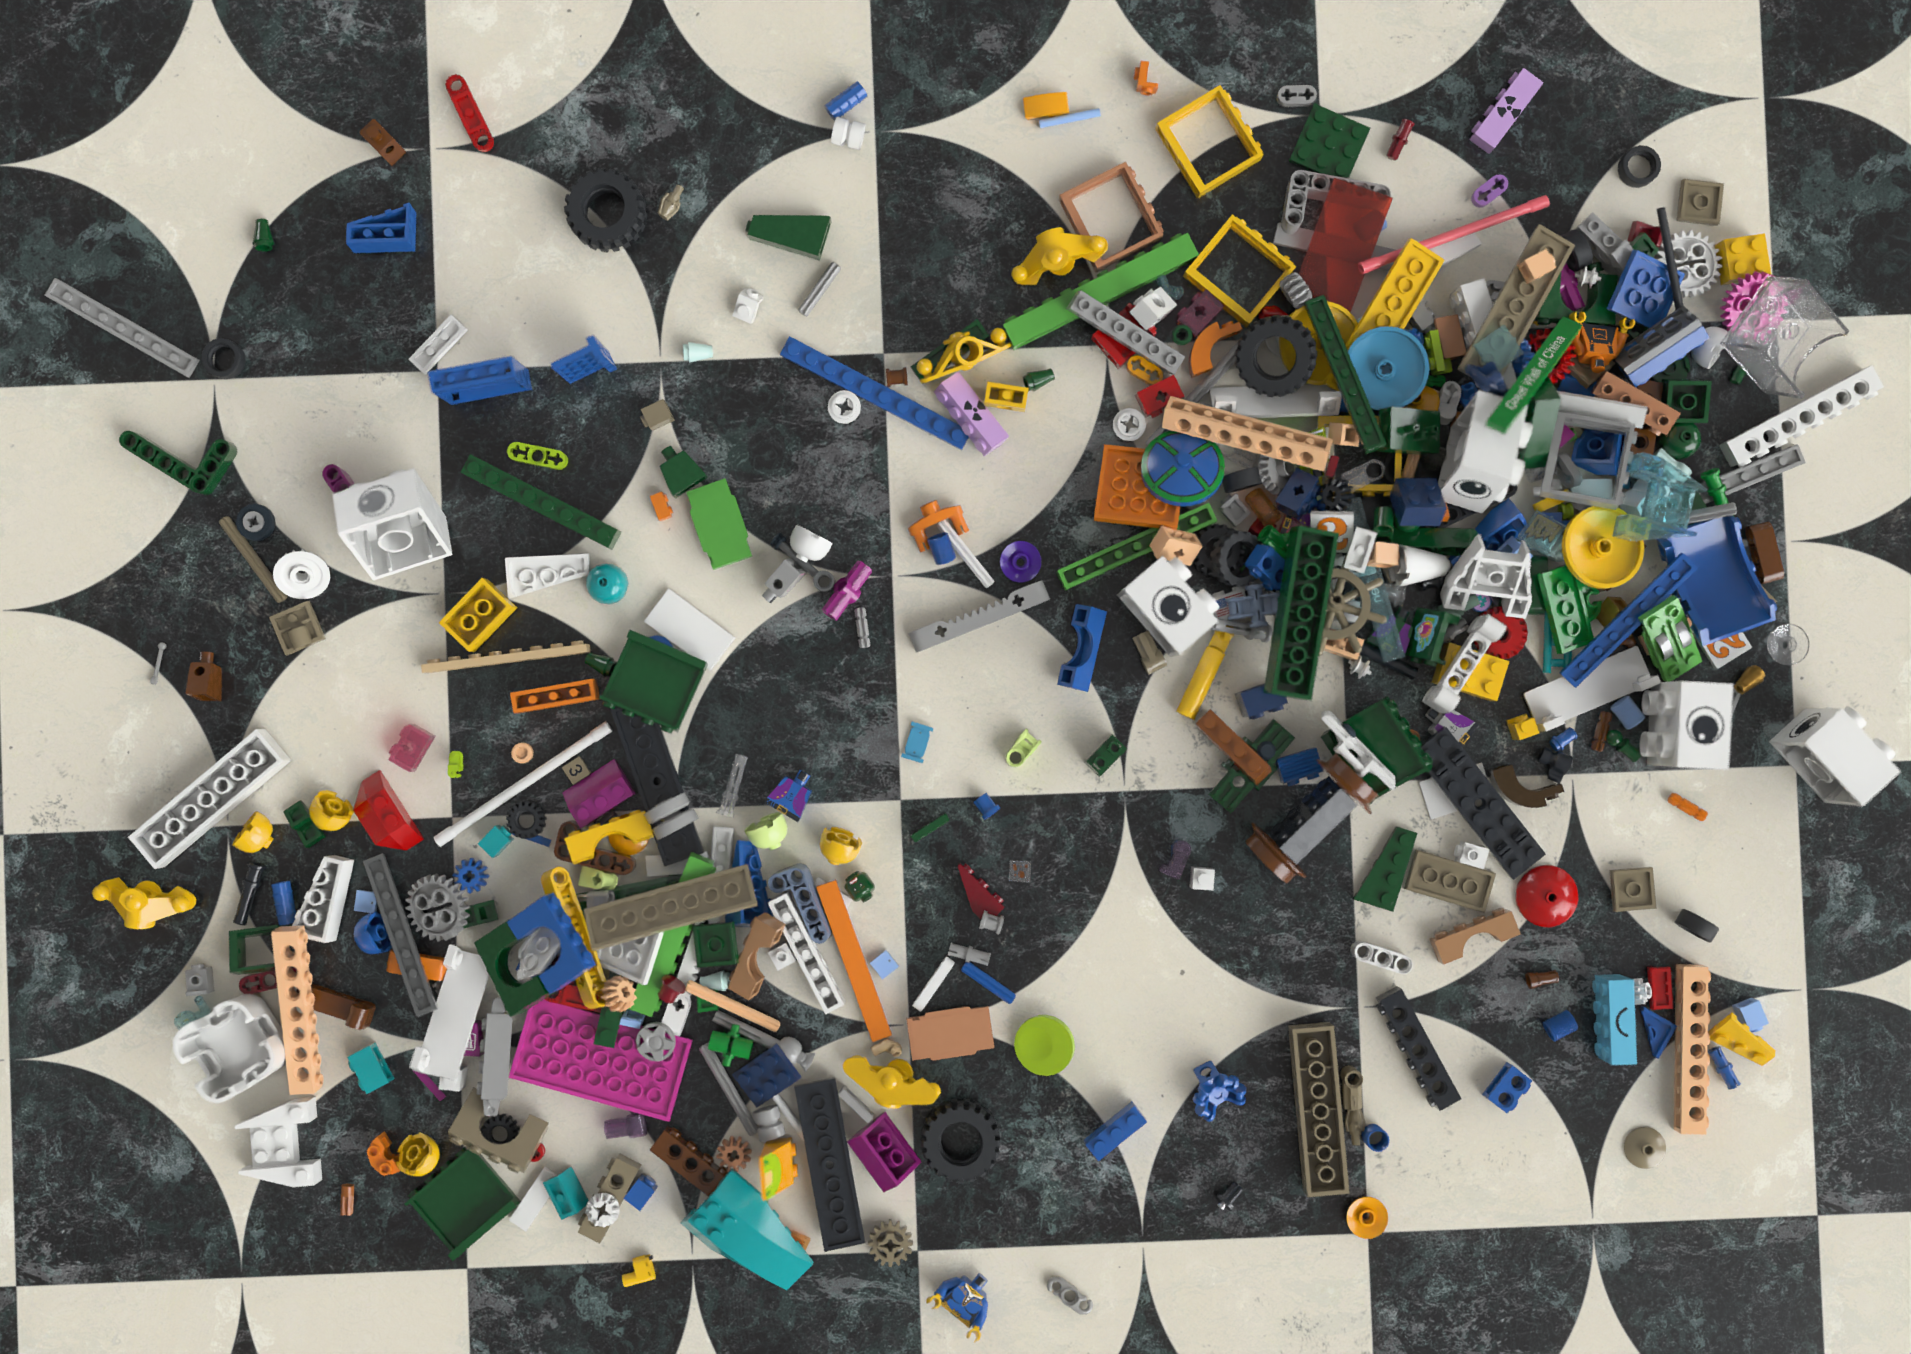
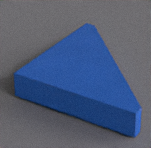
(1658, 1031)

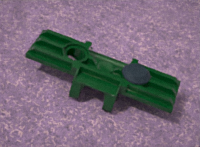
(1269, 747)

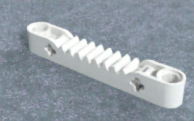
(674, 1016)

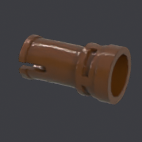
(1537, 979)

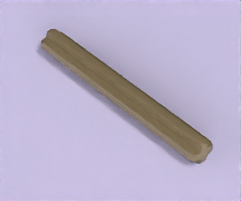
(252, 558)

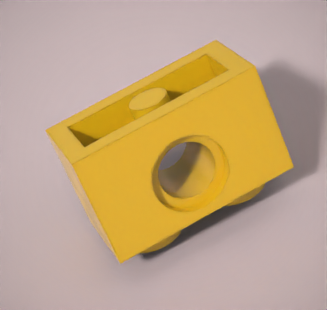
(1006, 396)

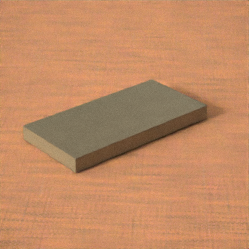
(1450, 881)

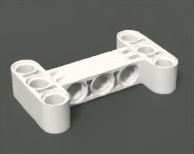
(1482, 630)

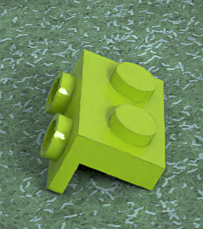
(1437, 363)

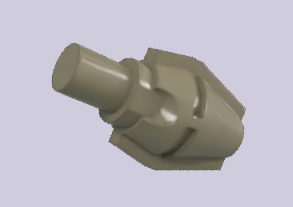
(670, 203)
(1355, 1124)

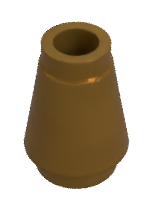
(1749, 679)

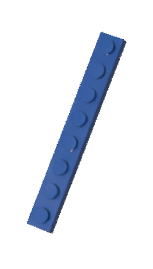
(1628, 620)

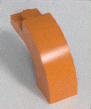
(1200, 352)

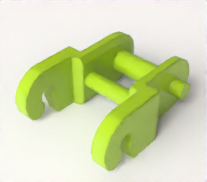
(455, 764)

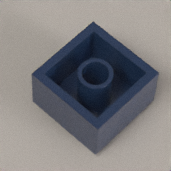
(1418, 502)
(1255, 702)

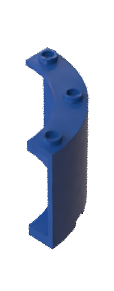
(1723, 591)

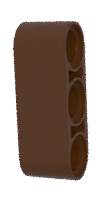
(1764, 552)

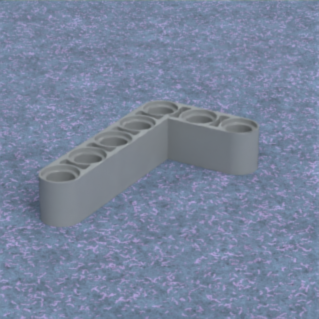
(1308, 190)

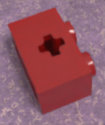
(1147, 396)

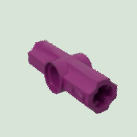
(1569, 291)
(847, 590)

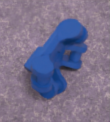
(1215, 1091)

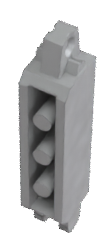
(496, 1058)

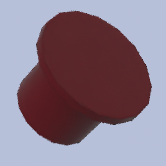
(671, 989)

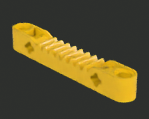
(571, 906)

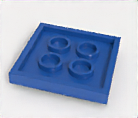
(1643, 290)

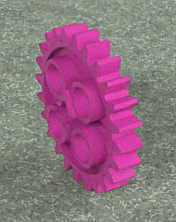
(1743, 291)

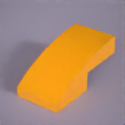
(1046, 105)

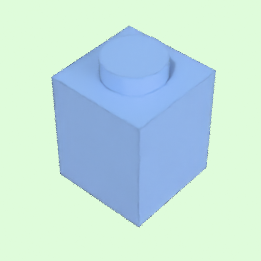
(1751, 1014)

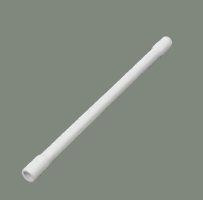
(452, 831)

